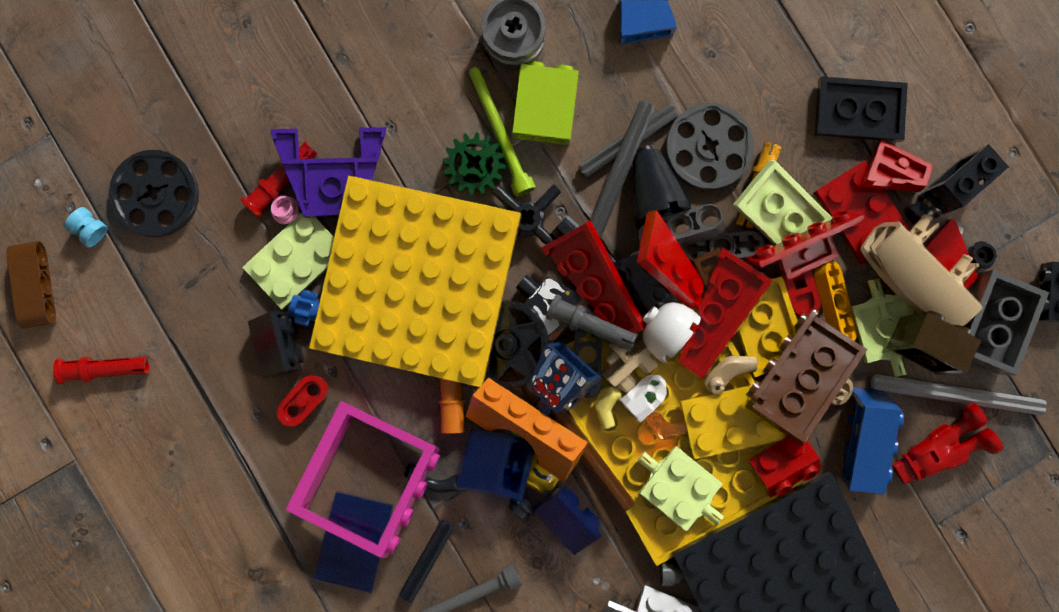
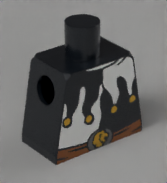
(540, 300)

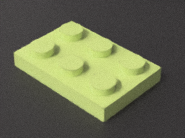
(778, 204)
(292, 260)

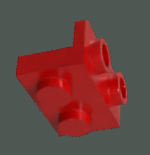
(785, 465)

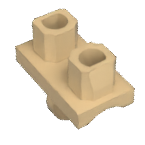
(623, 363)

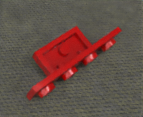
(808, 249)

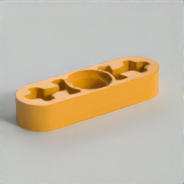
(830, 286)

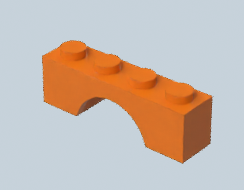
(554, 445)

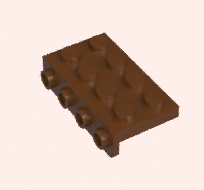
(804, 377)

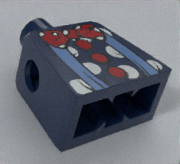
(560, 379)

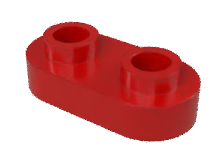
(303, 400)

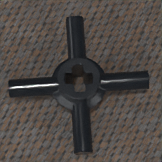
(535, 209)

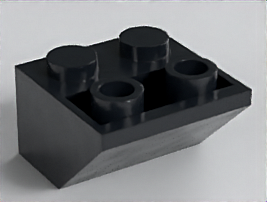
(275, 344)

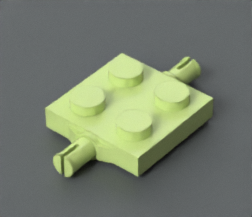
(876, 323)
(680, 488)

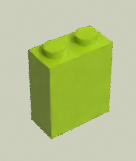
(545, 103)

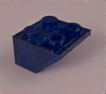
(496, 465)
(567, 519)

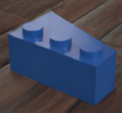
(871, 441)

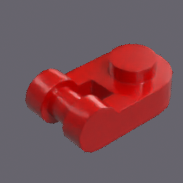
(803, 299)

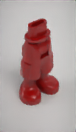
(942, 447)

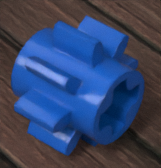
(304, 308)

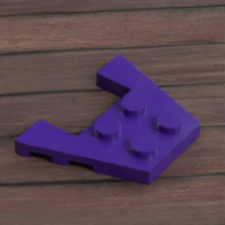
(322, 182)

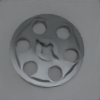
(724, 146)

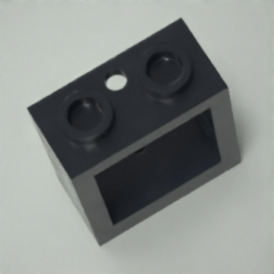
(961, 181)

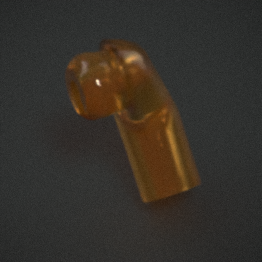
(662, 429)

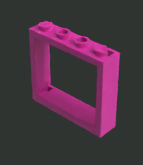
(321, 460)

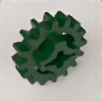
(464, 173)

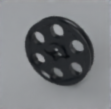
(141, 189)

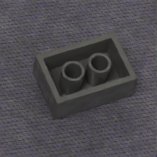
(1004, 321)

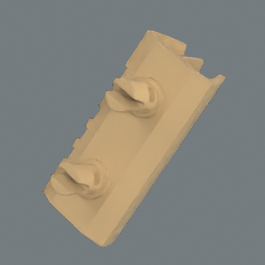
(917, 274)

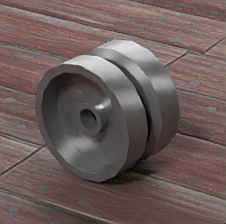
(529, 30)

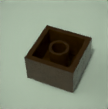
(934, 343)

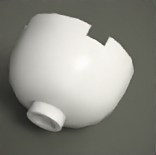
(668, 329)

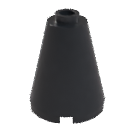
(655, 186)

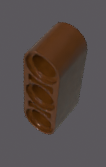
(31, 284)

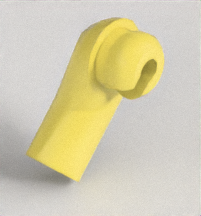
(604, 404)

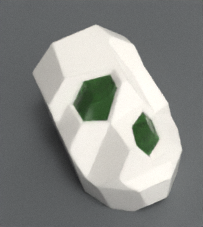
(645, 396)

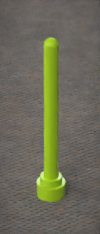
(521, 182)

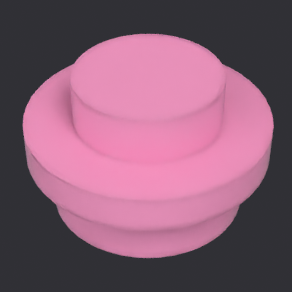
(285, 209)

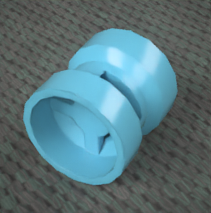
(85, 227)

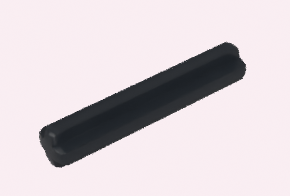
(426, 561)

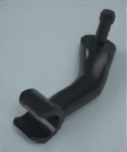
(437, 486)

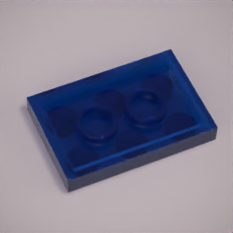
(343, 561)

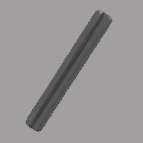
(609, 153)

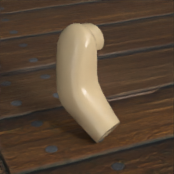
(728, 369)

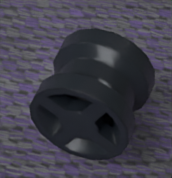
(925, 205)

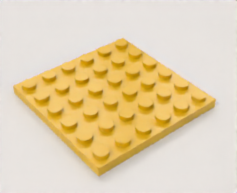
(415, 281)

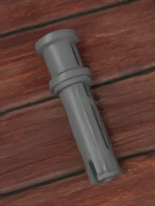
(578, 318)

